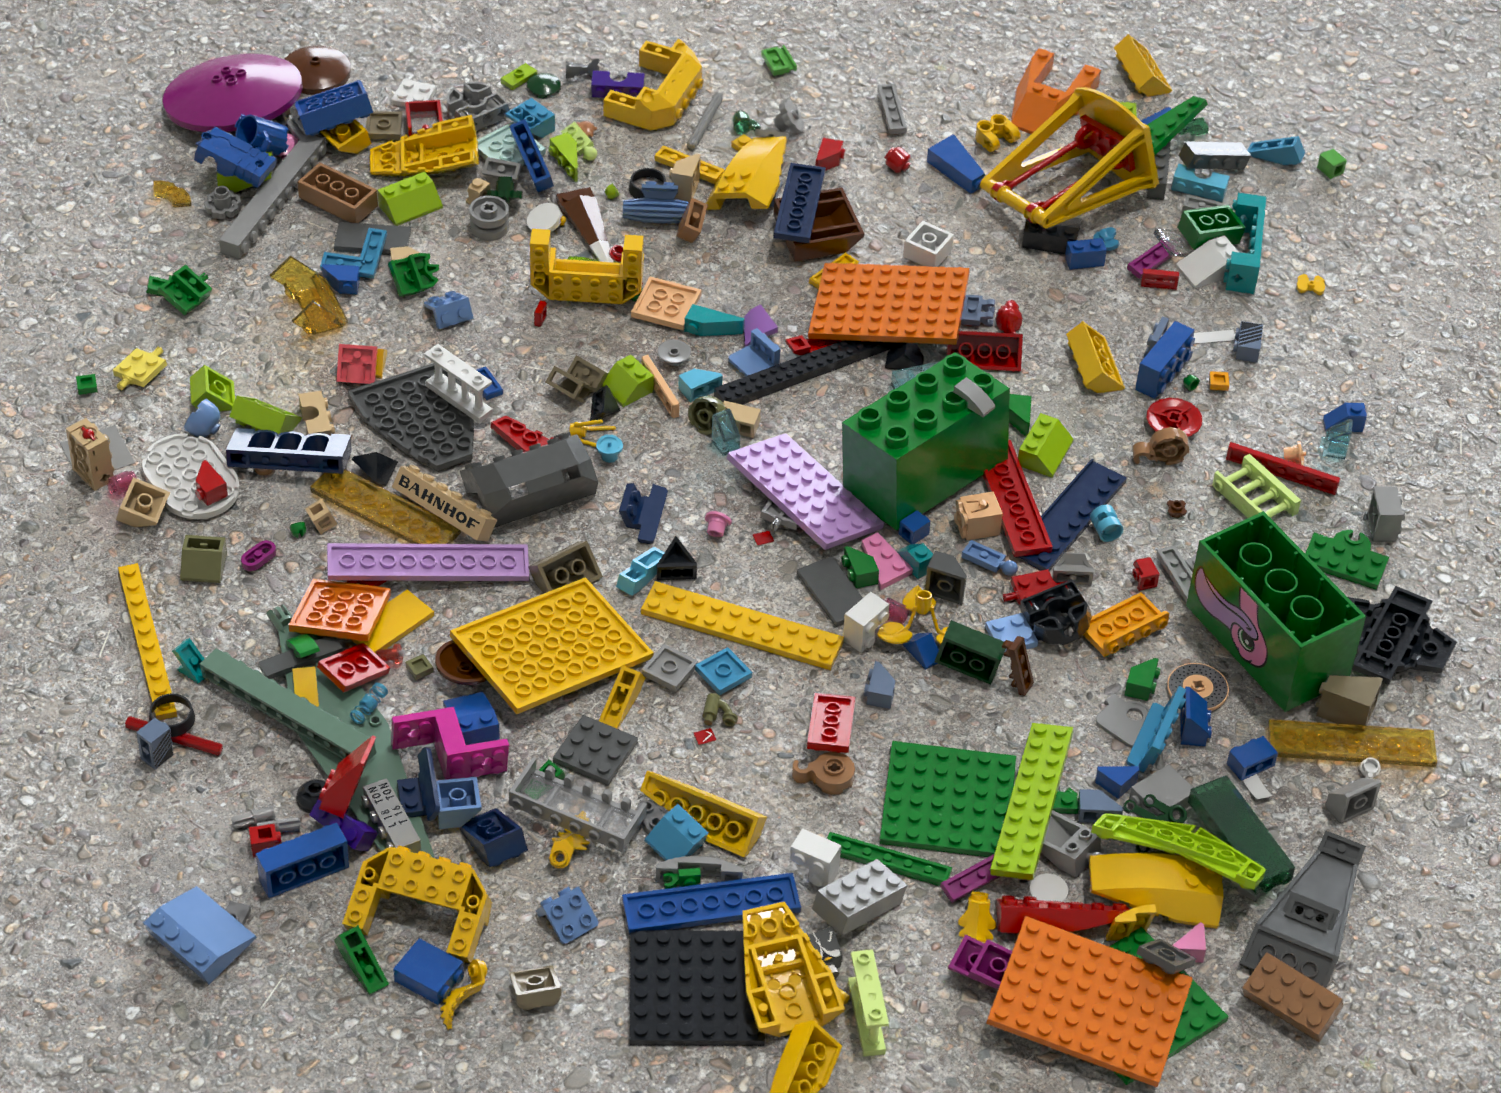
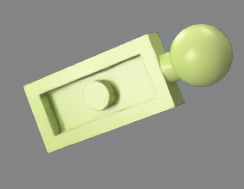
(584, 144)

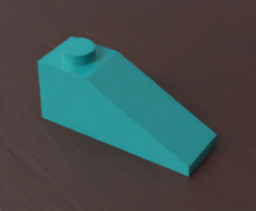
(710, 322)

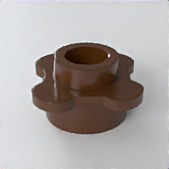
(1176, 508)

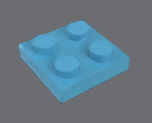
(723, 671)

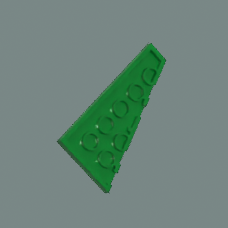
(1172, 122)

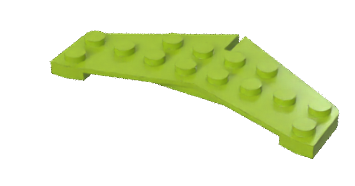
(1182, 839)

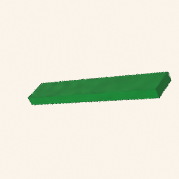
(895, 861)

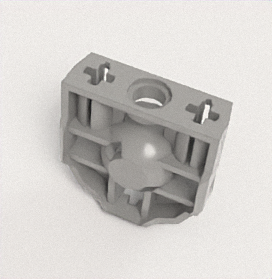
(484, 101)

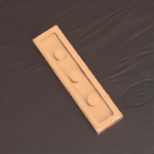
(661, 388)

